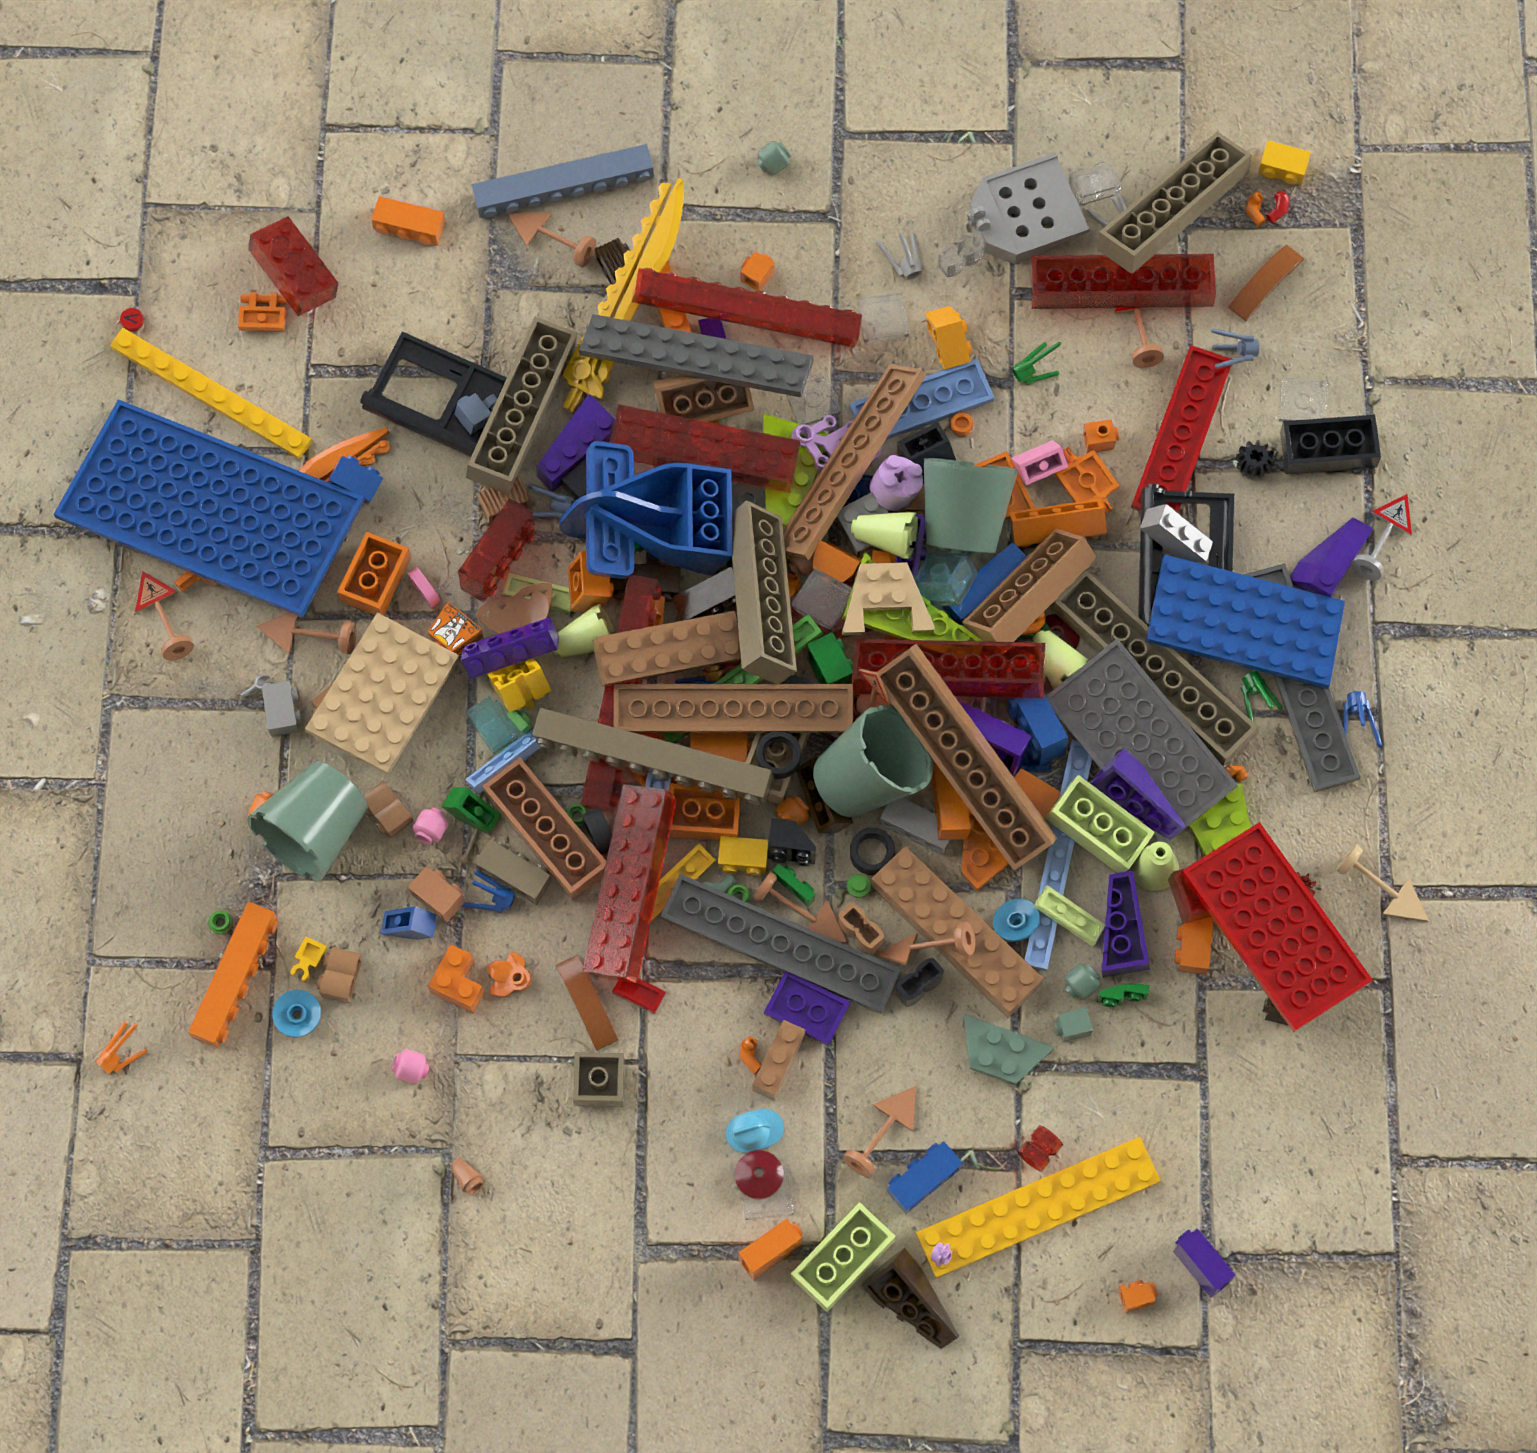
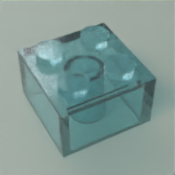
(945, 578)

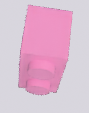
(1040, 462)

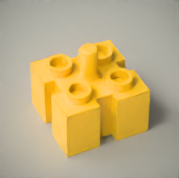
(519, 684)

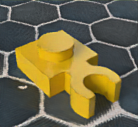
(310, 955)

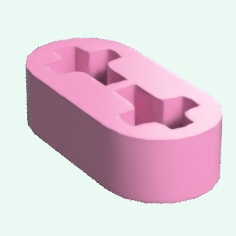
(424, 587)

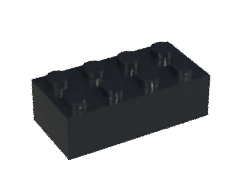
(1330, 444)

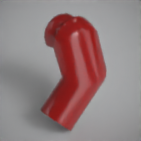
(1281, 209)

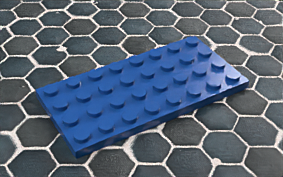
(1245, 621)

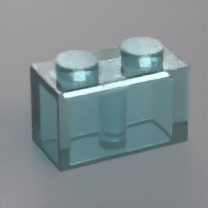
(492, 724)

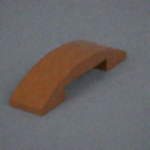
(1265, 281)
(587, 1002)

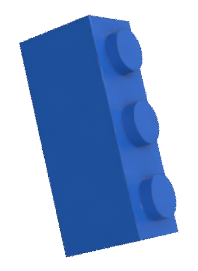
(924, 1176)

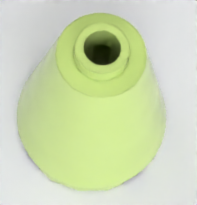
(888, 531)
(579, 635)
(1061, 658)
(1154, 867)

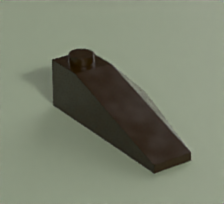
(908, 1293)

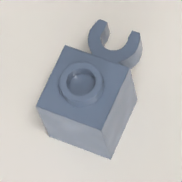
(474, 412)

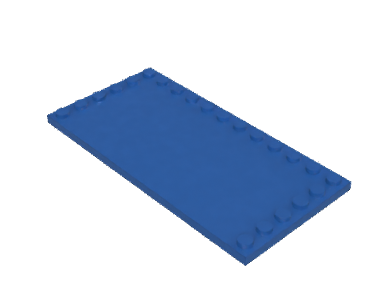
(210, 508)

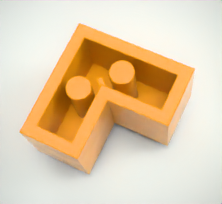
(949, 336)

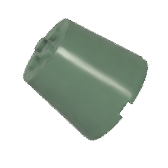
(965, 504)
(872, 764)
(309, 820)

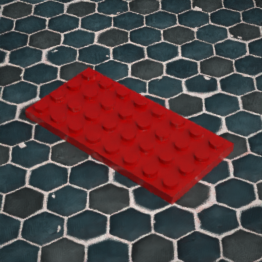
(1276, 927)

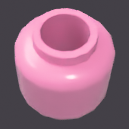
(430, 826)
(410, 1066)

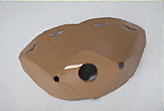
(518, 610)

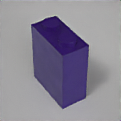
(1203, 1262)

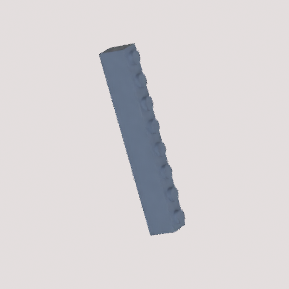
(563, 181)

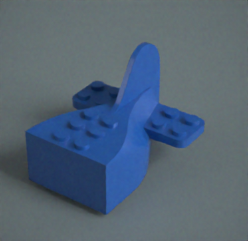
(670, 511)

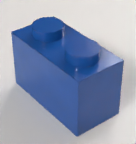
(356, 478)

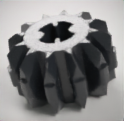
(1252, 466)

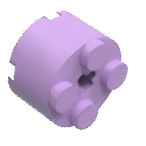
(896, 483)

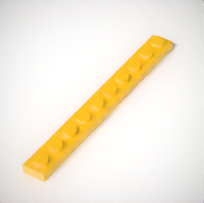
(211, 393)

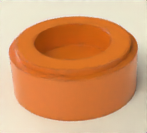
(961, 424)

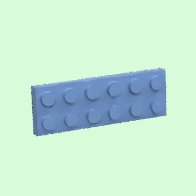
(941, 397)

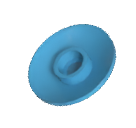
(1015, 912)
(288, 1005)

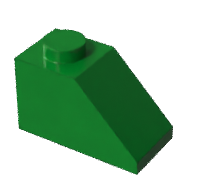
(471, 809)

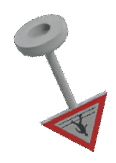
(1397, 515)

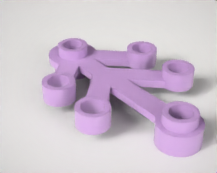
(829, 442)

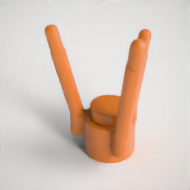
(109, 1059)

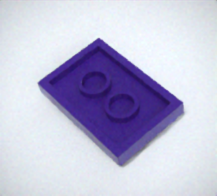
(807, 1007)

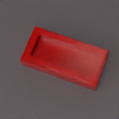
(641, 994)

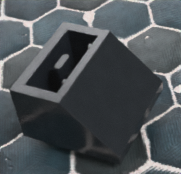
(926, 444)
(790, 843)

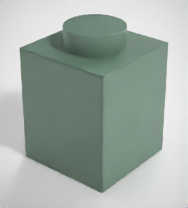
(1073, 1025)

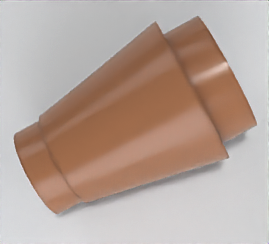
(467, 1177)

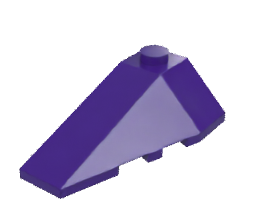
(1329, 562)
(1133, 789)

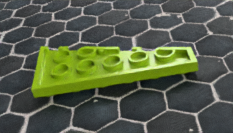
(782, 502)
(898, 622)
(1222, 822)

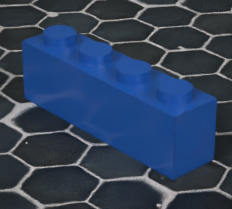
(987, 580)

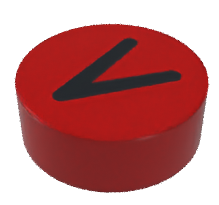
(131, 319)

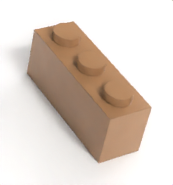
(779, 1060)

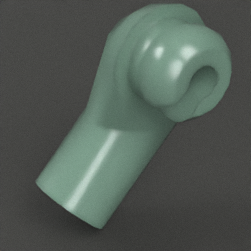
(727, 882)

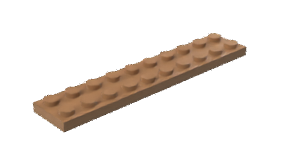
(850, 460)
(733, 708)

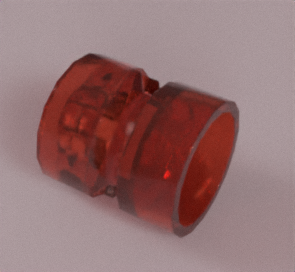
(1037, 1151)

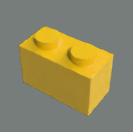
(1284, 163)
(743, 855)

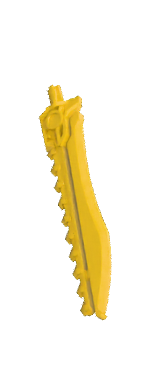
(588, 374)

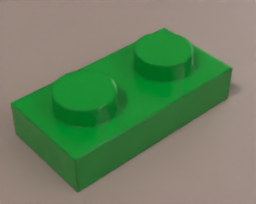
(801, 890)

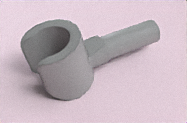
(260, 680)

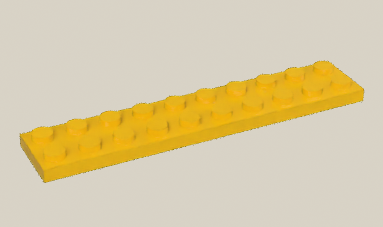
(1040, 1206)

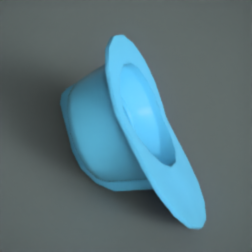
(754, 1130)

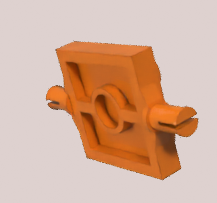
(1087, 478)

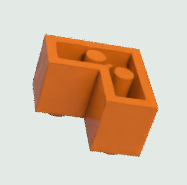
(451, 981)

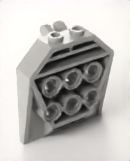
(1052, 191)

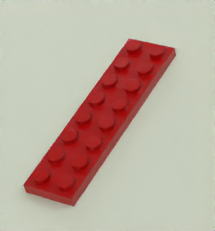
(1185, 423)

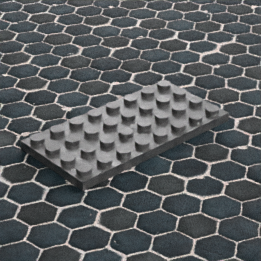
(1118, 707)

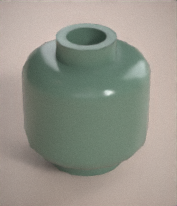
(773, 157)
(1082, 981)

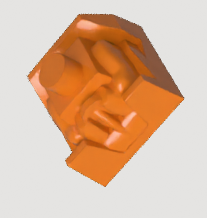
(835, 561)

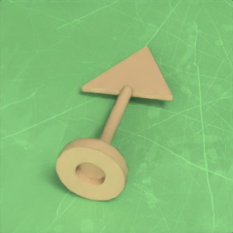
(1405, 902)

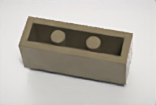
(513, 871)

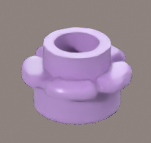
(941, 1254)

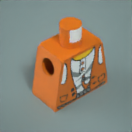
(454, 629)

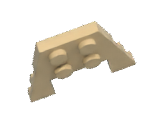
(886, 588)

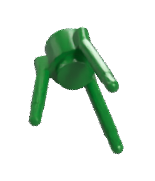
(1024, 370)
(1256, 685)

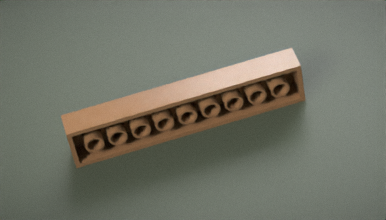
(965, 757)

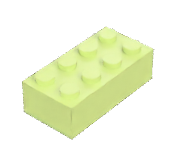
(1099, 825)
(843, 1257)

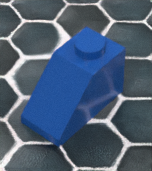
(409, 923)

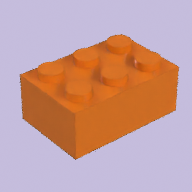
(374, 574)
(703, 814)

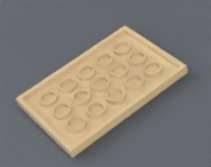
(382, 693)

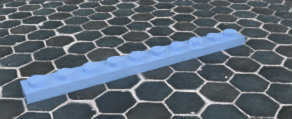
(1056, 865)

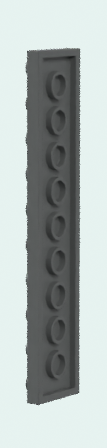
(696, 355)
(1314, 718)
(780, 943)

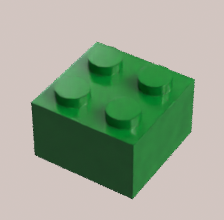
(829, 661)

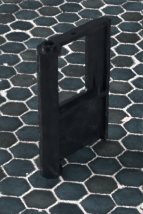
(467, 375)
(1220, 532)

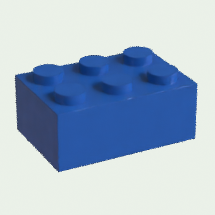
(1040, 721)

